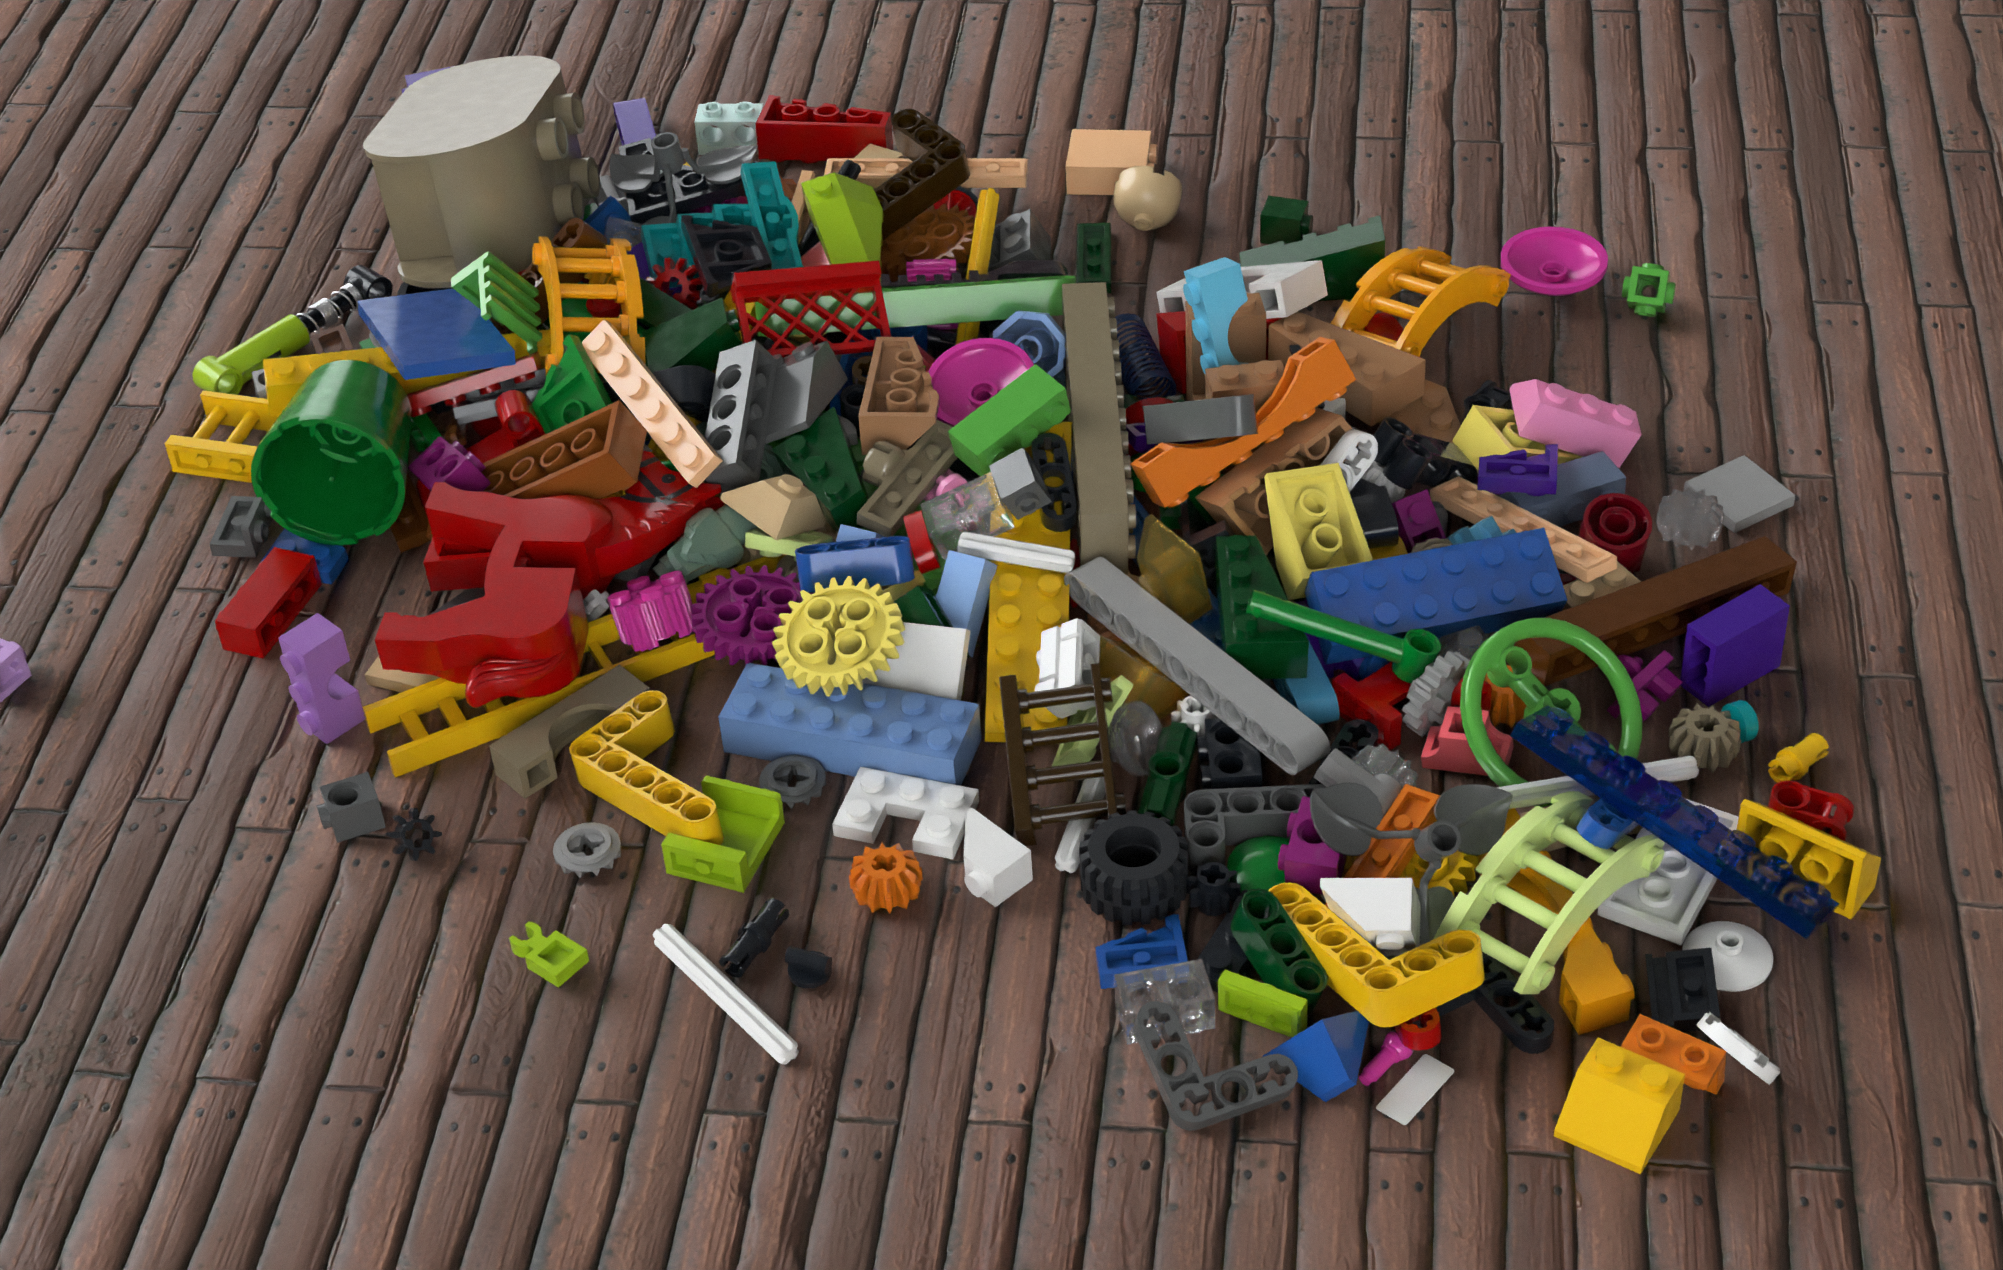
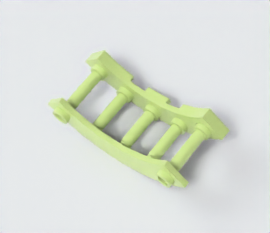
(1521, 849)

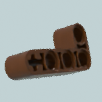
(572, 235)

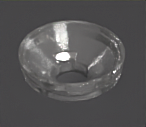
(1134, 737)

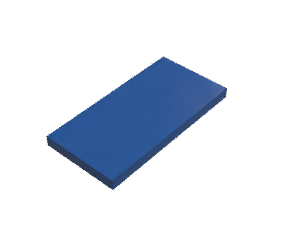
(435, 334)

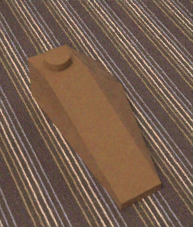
(897, 395)

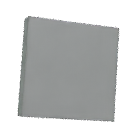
(1744, 492)

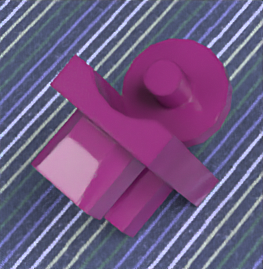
(1653, 677)

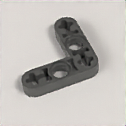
(1193, 1083)

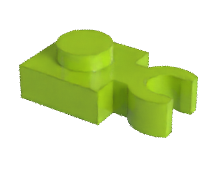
(550, 957)

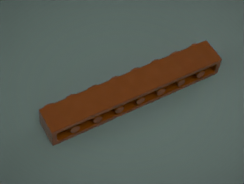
(1661, 606)

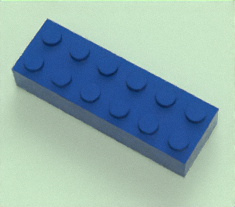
(1442, 589)

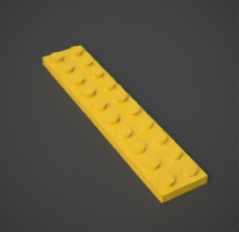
(1020, 608)

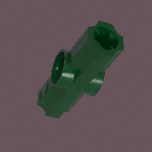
(1169, 771)

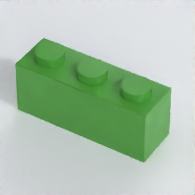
(1010, 420)

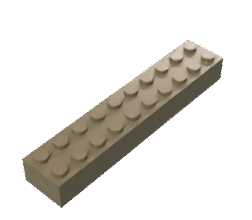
(1098, 426)

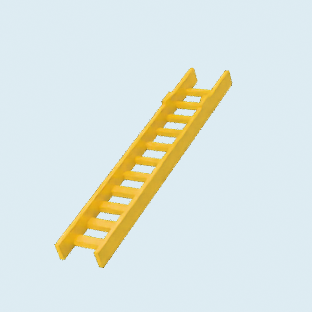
(502, 719)

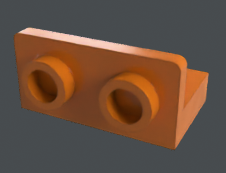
(1697, 1059)

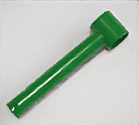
(1407, 654)

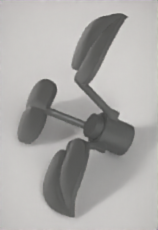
(637, 172)
(1467, 817)

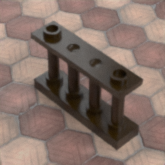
(1023, 739)

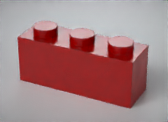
(268, 602)

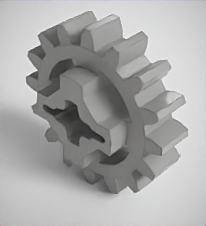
(1433, 692)

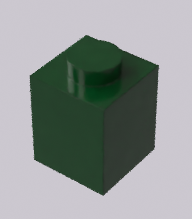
(1284, 220)

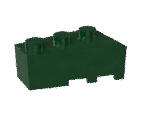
(826, 467)

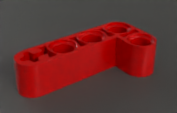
(519, 427)

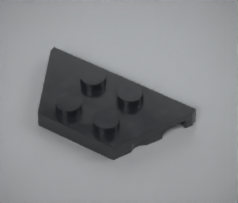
(724, 251)

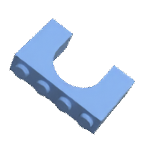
(962, 587)

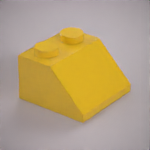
(1620, 1105)

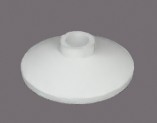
(1739, 954)

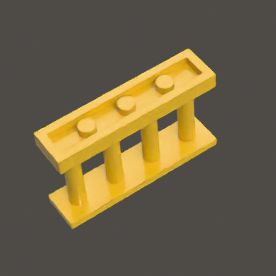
(216, 458)

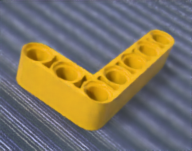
(613, 767)
(1378, 987)

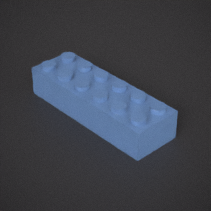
(864, 728)

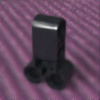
(1418, 458)

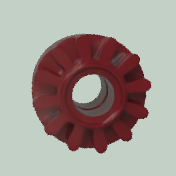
(1618, 526)

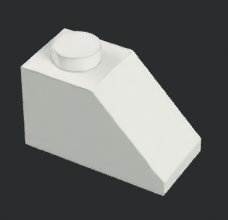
(993, 860)

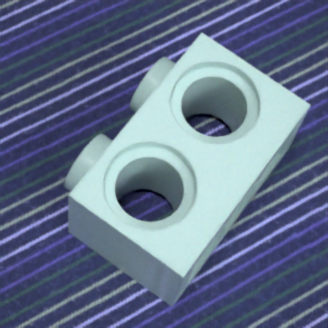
(730, 122)

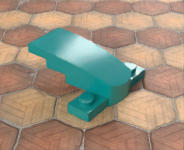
(766, 210)

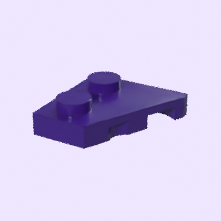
(1520, 473)

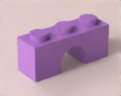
(324, 700)

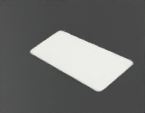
(1415, 1089)

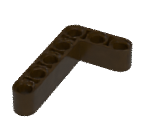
(936, 169)

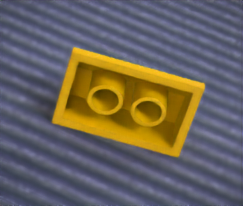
(1814, 855)

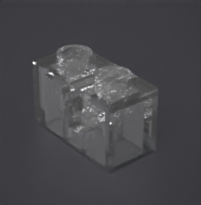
(968, 508)

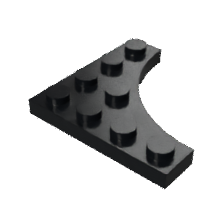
(689, 190)

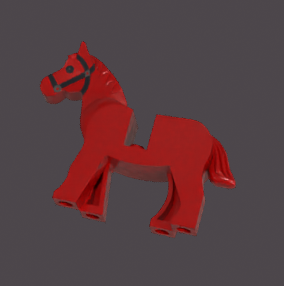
(535, 572)

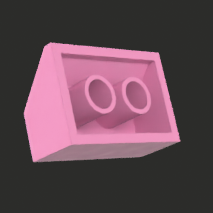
(1573, 420)

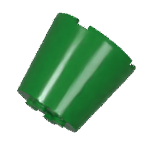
(337, 455)

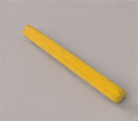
(980, 250)

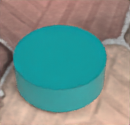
(1747, 718)

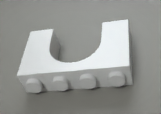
(1282, 288)

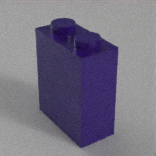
(1734, 645)

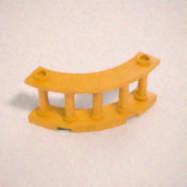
(607, 260)
(1420, 272)

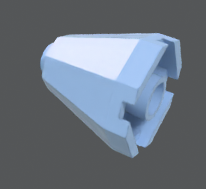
(1038, 337)

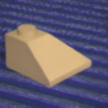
(777, 506)

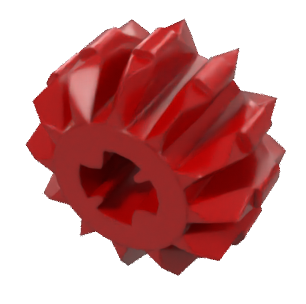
(672, 274)

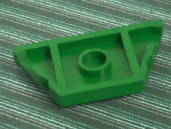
(570, 389)

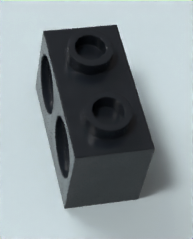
(1229, 758)

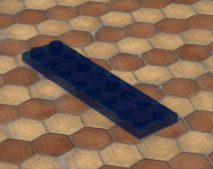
(1676, 821)

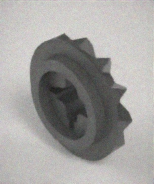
(808, 772)

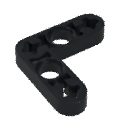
(1510, 1020)

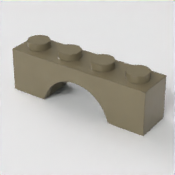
(529, 752)

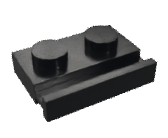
(1682, 988)

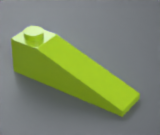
(845, 218)

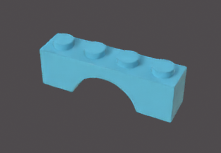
(1215, 295)

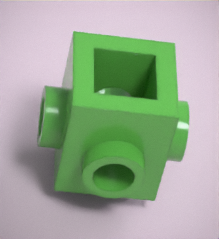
(1648, 276)

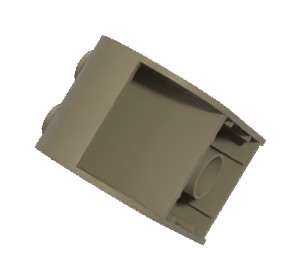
(480, 165)

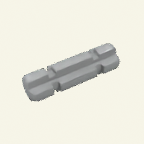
(595, 604)

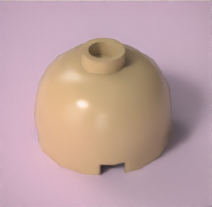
(1146, 197)

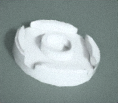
(1738, 1048)

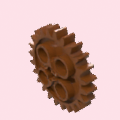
(928, 236)

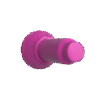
(1391, 1052)

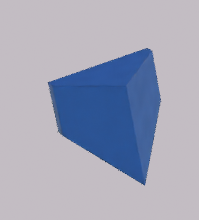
(1328, 1054)

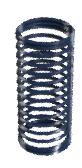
(1147, 374)

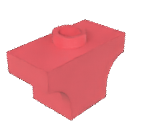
(1449, 749)

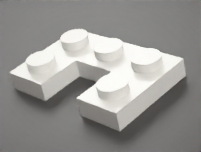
(935, 804)

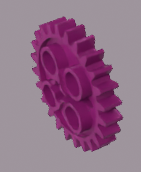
(742, 612)

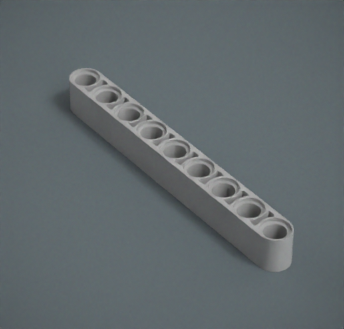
(1198, 666)

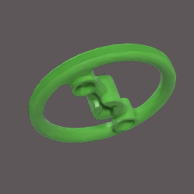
(1491, 660)

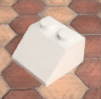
(1378, 910)

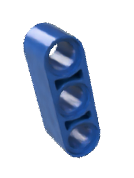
(876, 559)

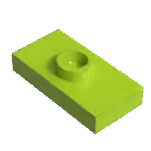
(1261, 1004)

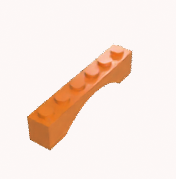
(1308, 379)

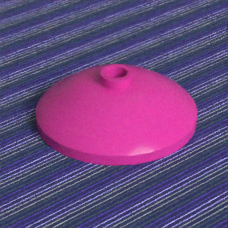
(1554, 260)
(973, 374)

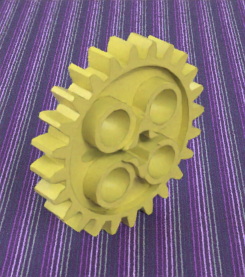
(862, 636)

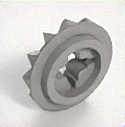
(598, 837)

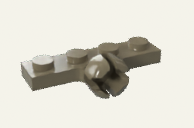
(903, 478)

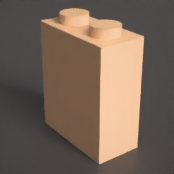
(1101, 155)

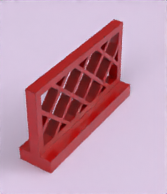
(811, 282)

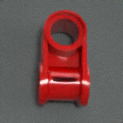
(1812, 806)

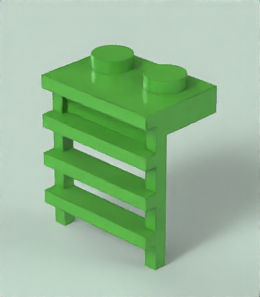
(501, 296)

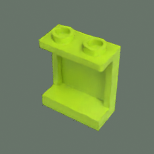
(749, 825)

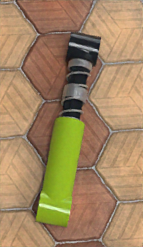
(289, 334)

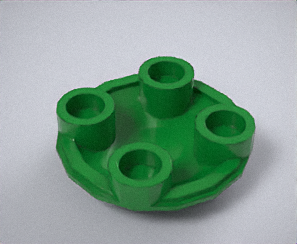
(1257, 862)

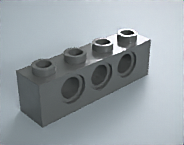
(740, 413)

